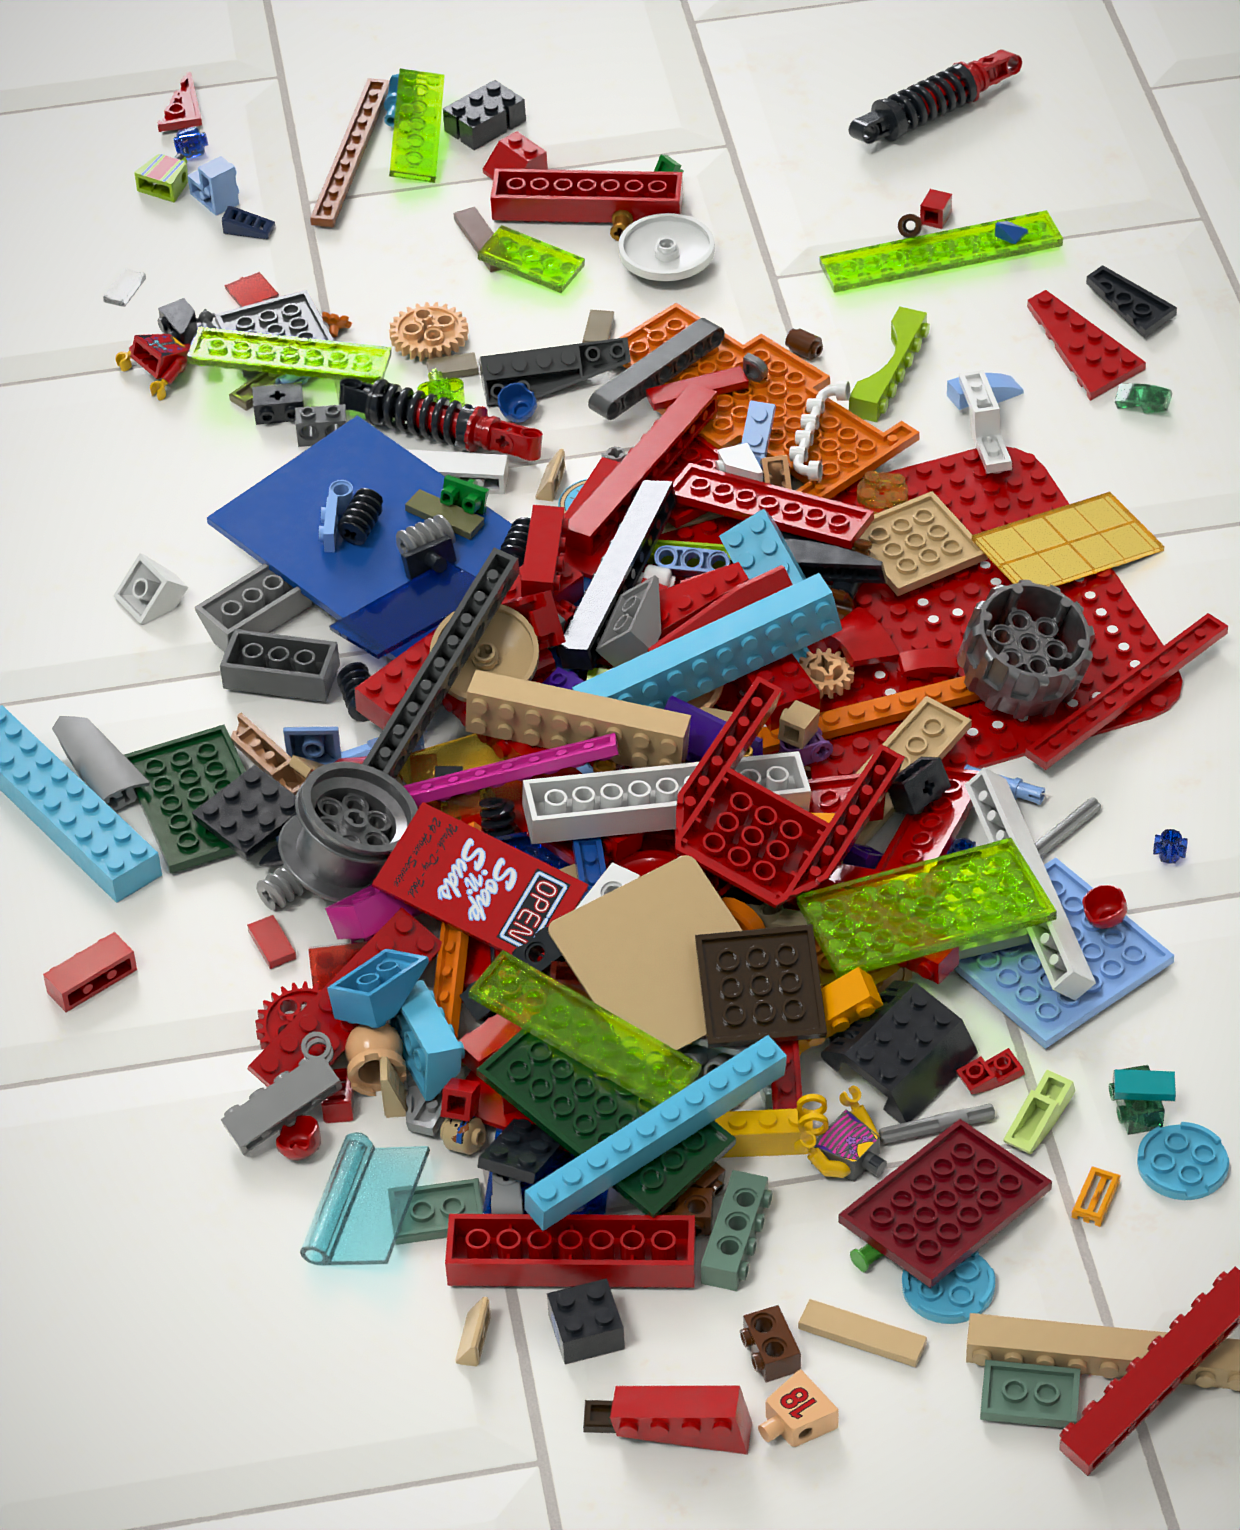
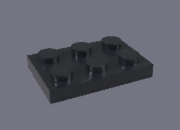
(520, 1152)

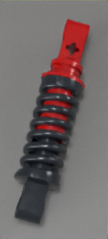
(933, 97)
(438, 419)

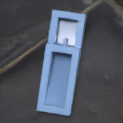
(1002, 385)

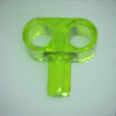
(449, 387)

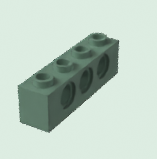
(735, 1231)

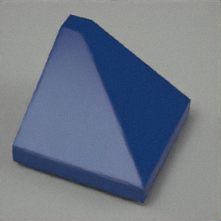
(1009, 232)

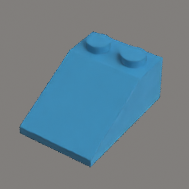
(376, 988)

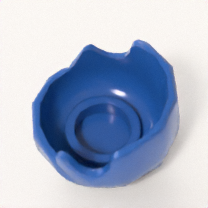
(517, 402)

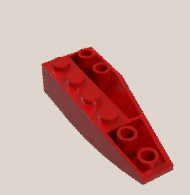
(732, 601)

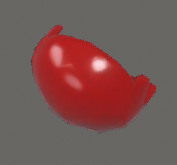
(1105, 906)
(300, 1139)

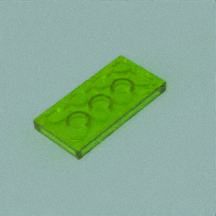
(531, 259)

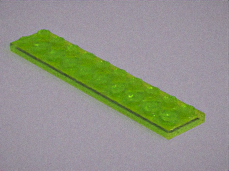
(936, 252)

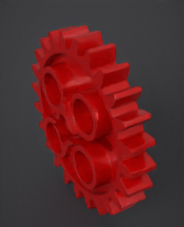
(273, 1017)

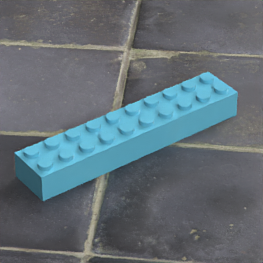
(724, 648)
(73, 813)

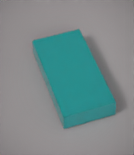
(1144, 1085)

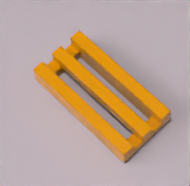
(1089, 1214)

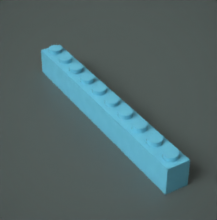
(654, 1132)

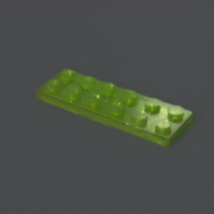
(416, 125)

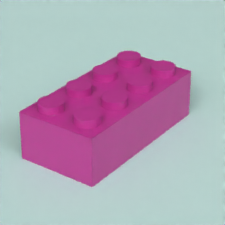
(364, 913)

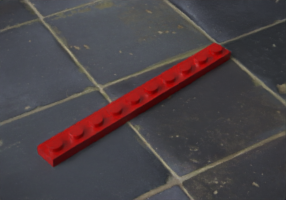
(1126, 691)

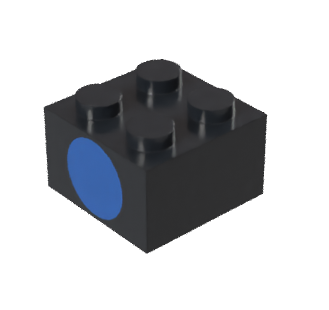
(585, 1321)

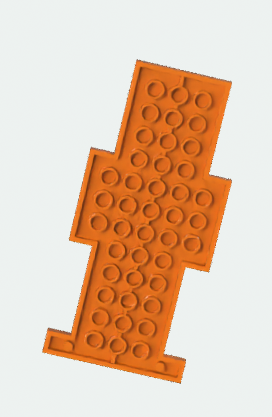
(843, 440)

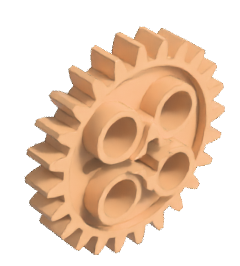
(428, 331)

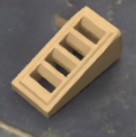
(392, 1090)

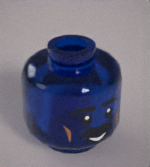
(190, 142)

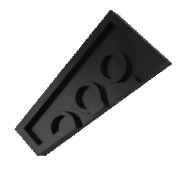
(1132, 302)

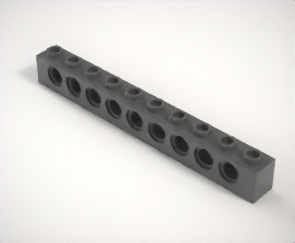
(444, 663)

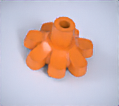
(336, 323)

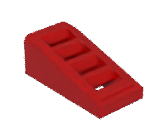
(340, 1105)

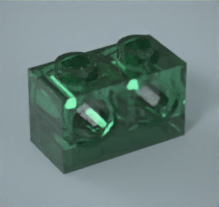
(1138, 1115)

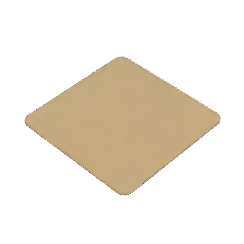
(640, 949)

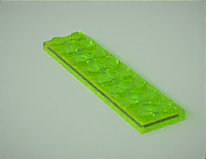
(288, 355)
(583, 1030)

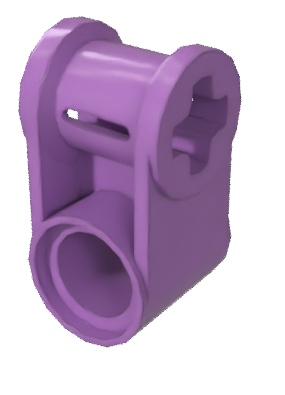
(809, 752)

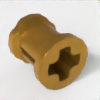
(621, 220)

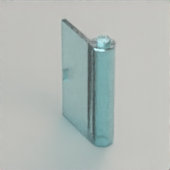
(363, 1203)

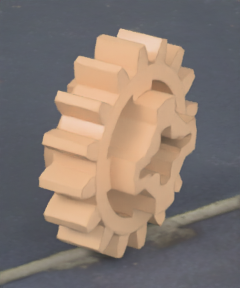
(828, 671)

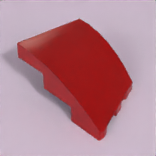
(862, 640)

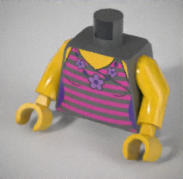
(848, 1145)

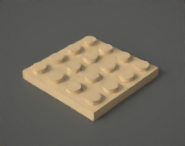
(920, 543)

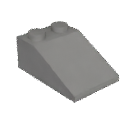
(633, 624)

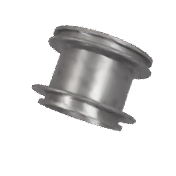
(344, 828)

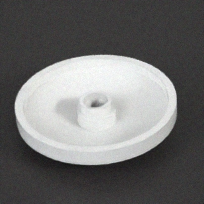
(666, 247)

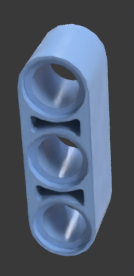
(684, 554)

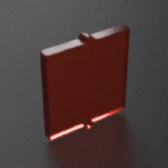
(251, 290)

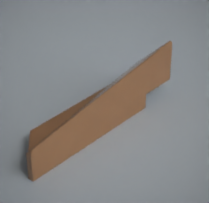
(266, 754)

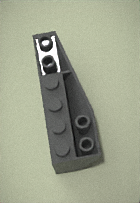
(550, 367)

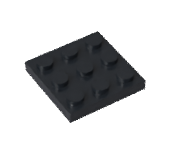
(248, 812)

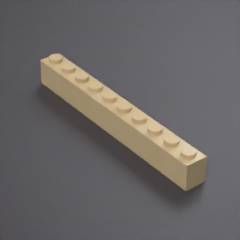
(1091, 1348)

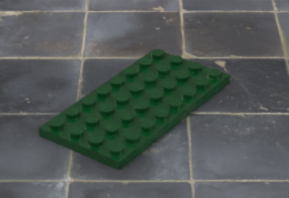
(586, 1108)

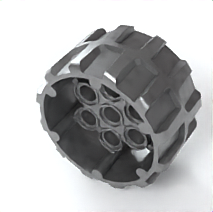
(1030, 641)

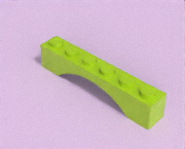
(873, 393)

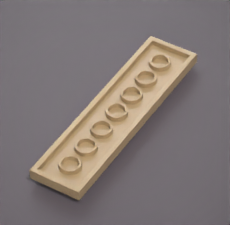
(926, 732)

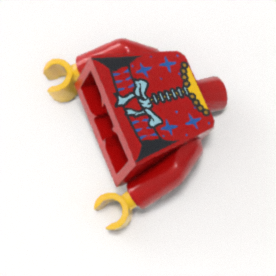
(159, 355)

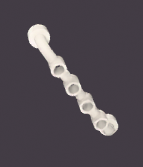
(810, 423)

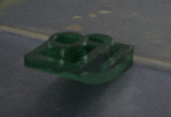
(1149, 397)

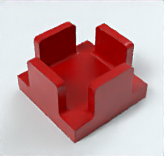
(542, 615)

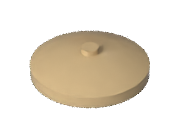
(504, 649)

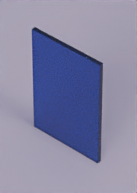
(405, 611)

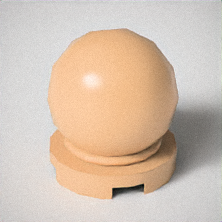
(364, 1051)

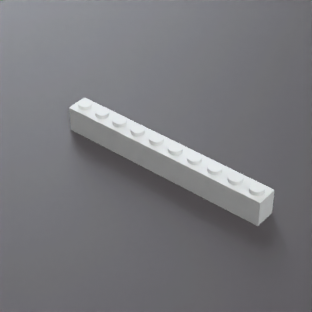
(1052, 940)

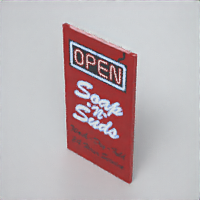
(476, 881)

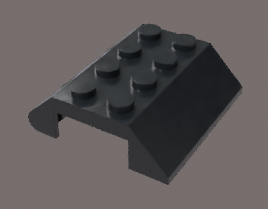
(905, 1048)

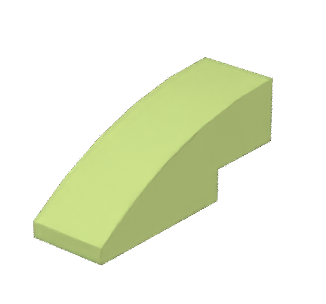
(1040, 1112)

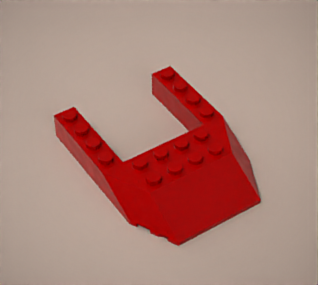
(758, 835)

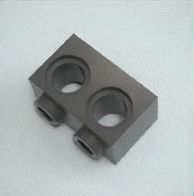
(318, 422)

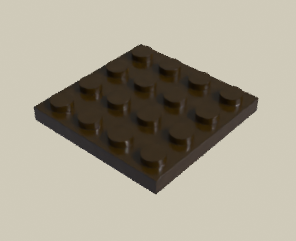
(760, 986)

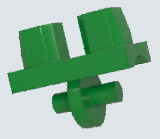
(464, 494)

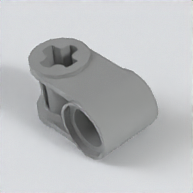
(506, 1195)

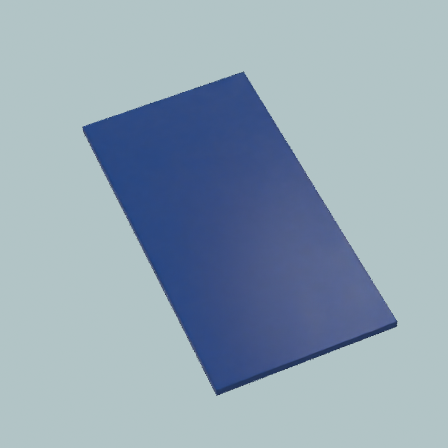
(282, 517)

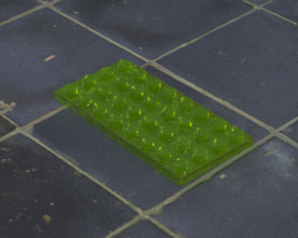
(926, 907)

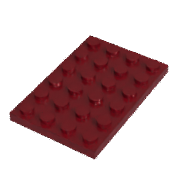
(945, 1202)

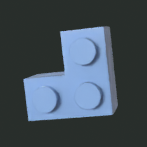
(215, 185)

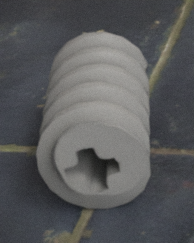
(424, 533)
(278, 887)

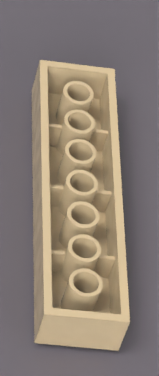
(560, 716)

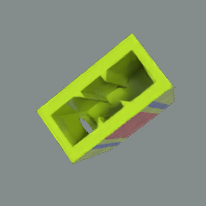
(163, 177)

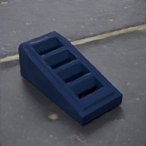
(243, 223)

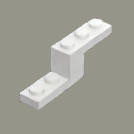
(985, 422)

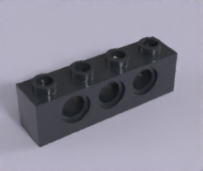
(527, 953)

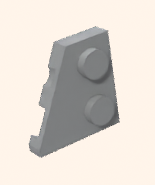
(421, 1114)

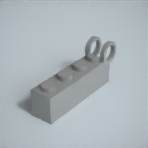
(285, 1099)

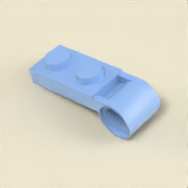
(758, 428)
(337, 502)

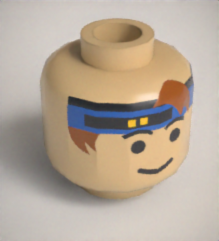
(463, 1135)

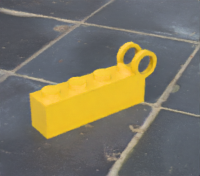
(772, 1130)

